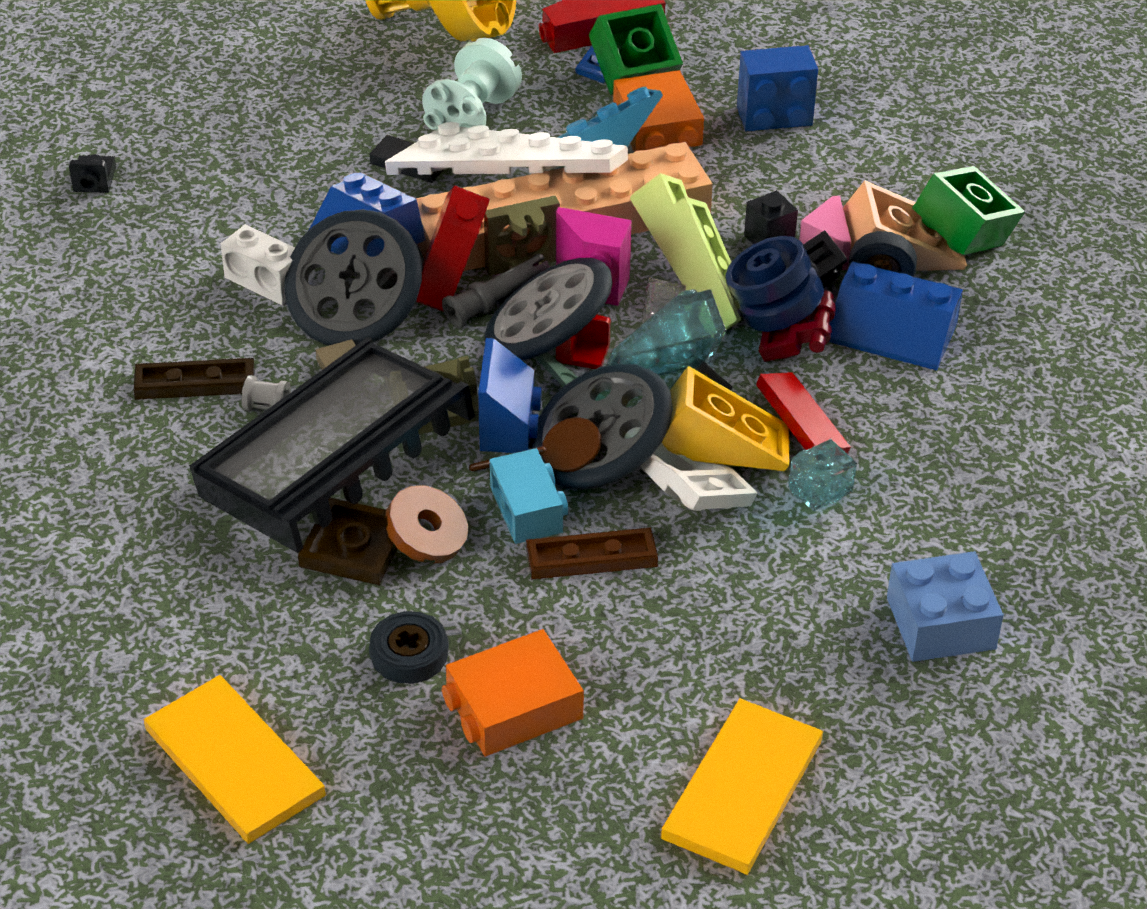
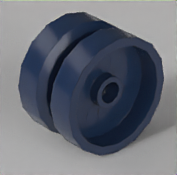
(774, 283)

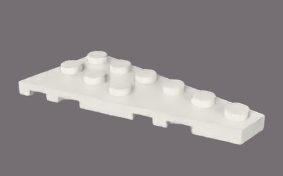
(495, 152)

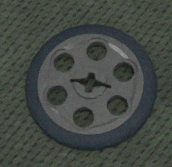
(391, 304)
(612, 420)

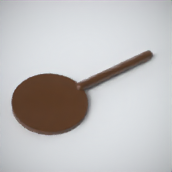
(566, 446)

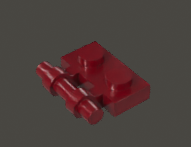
(788, 341)

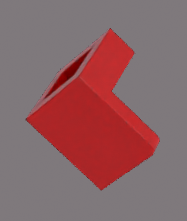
(588, 346)

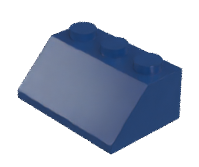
(363, 192)
(895, 315)

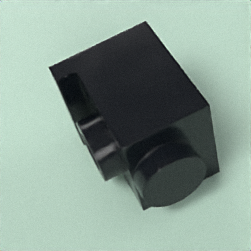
(825, 257)

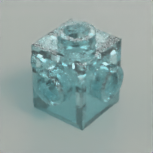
(822, 475)

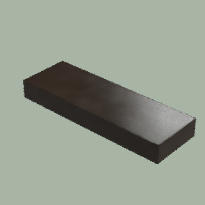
(191, 378)

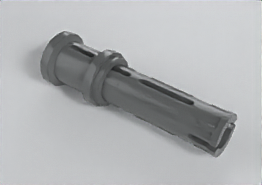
(483, 296)

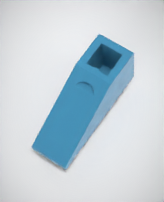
(615, 121)

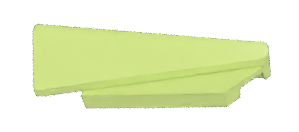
(688, 240)

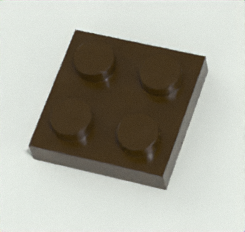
(351, 545)

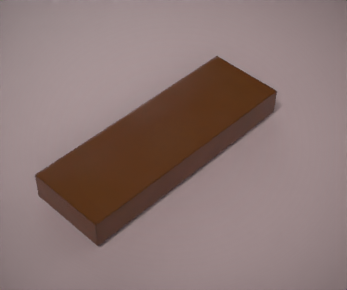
(591, 553)

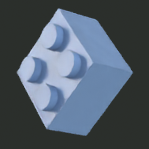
(944, 606)

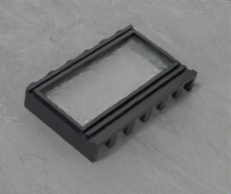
(325, 438)

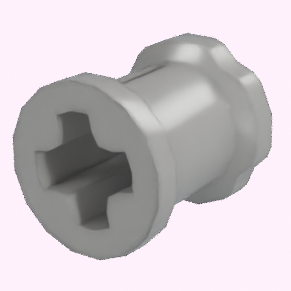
(262, 393)

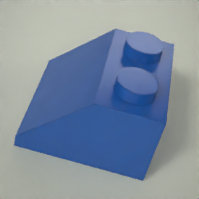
(506, 401)

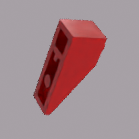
(451, 245)

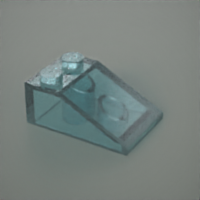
(674, 335)

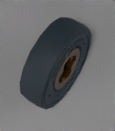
(885, 247)
(399, 662)

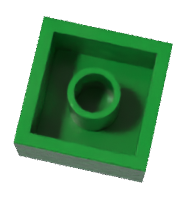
(634, 44)
(967, 210)

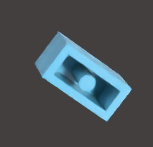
(527, 495)

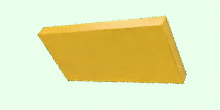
(234, 758)
(742, 786)

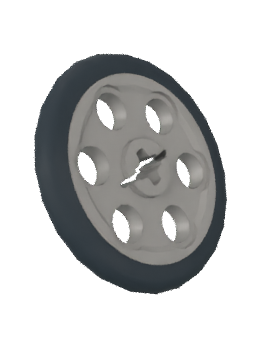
(551, 307)

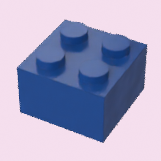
(777, 88)

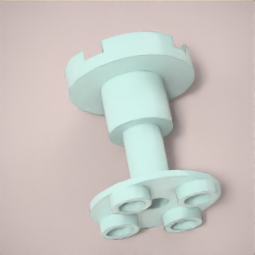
(482, 75)

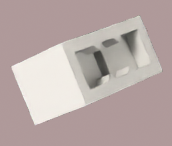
(257, 262)

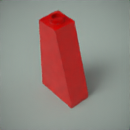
(569, 22)

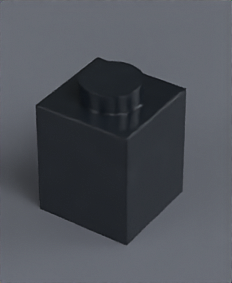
(769, 217)

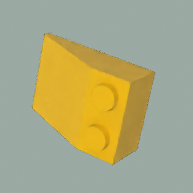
(723, 427)

